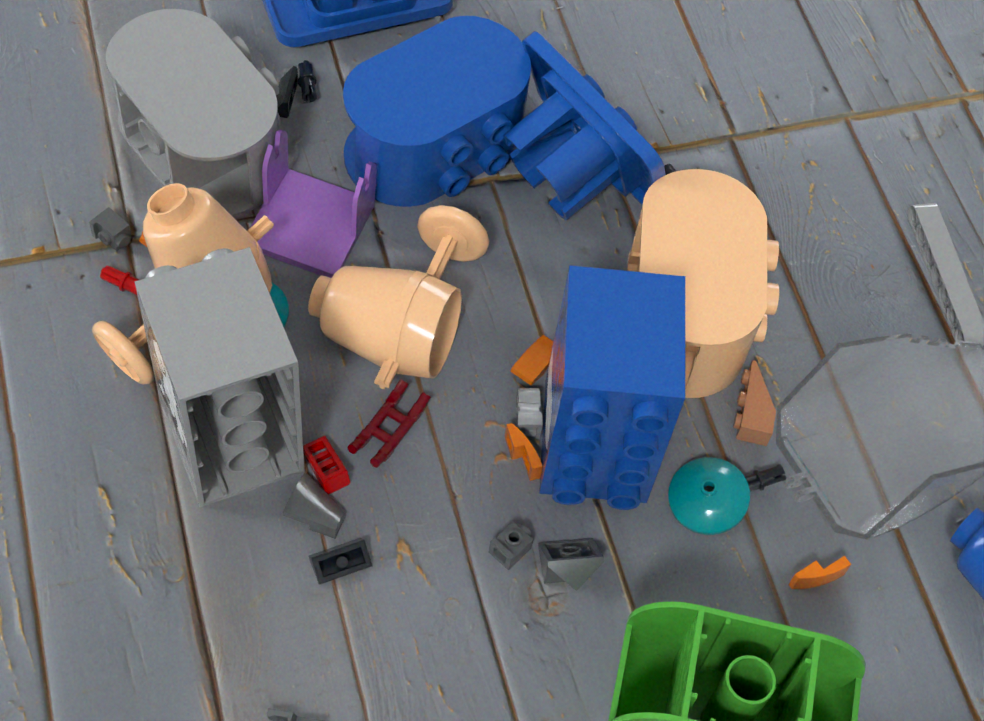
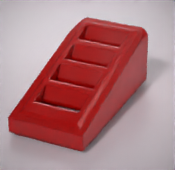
(332, 479)

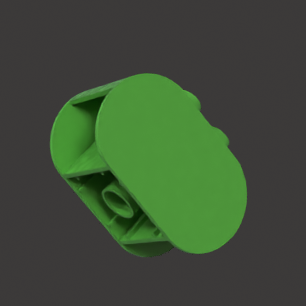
(731, 667)

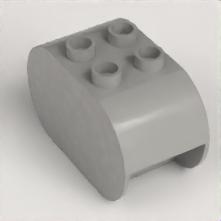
(194, 105)

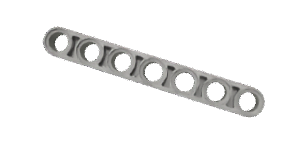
(946, 273)

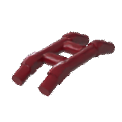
(388, 409)

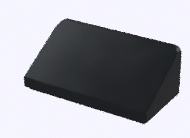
(287, 91)
(340, 560)

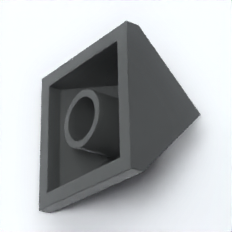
(569, 561)

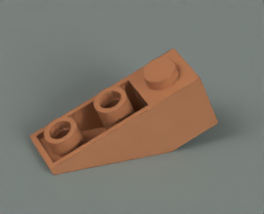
(757, 411)

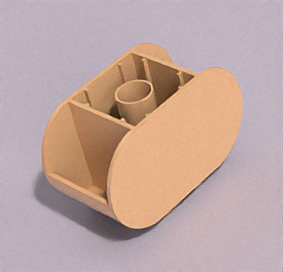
(716, 238)

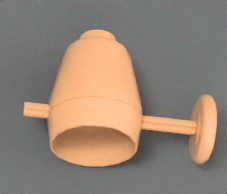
(179, 232)
(400, 315)

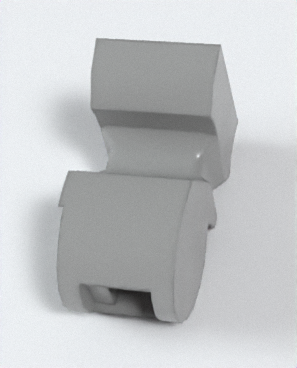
(529, 412)

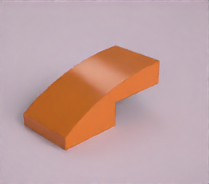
(534, 361)
(521, 447)
(816, 576)

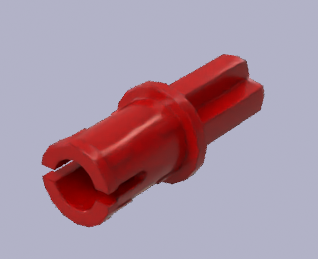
(123, 280)

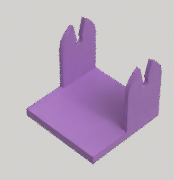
(311, 218)

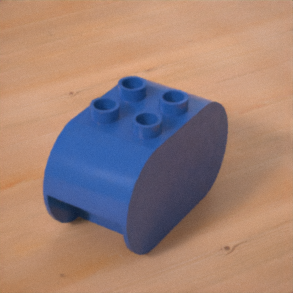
(436, 109)

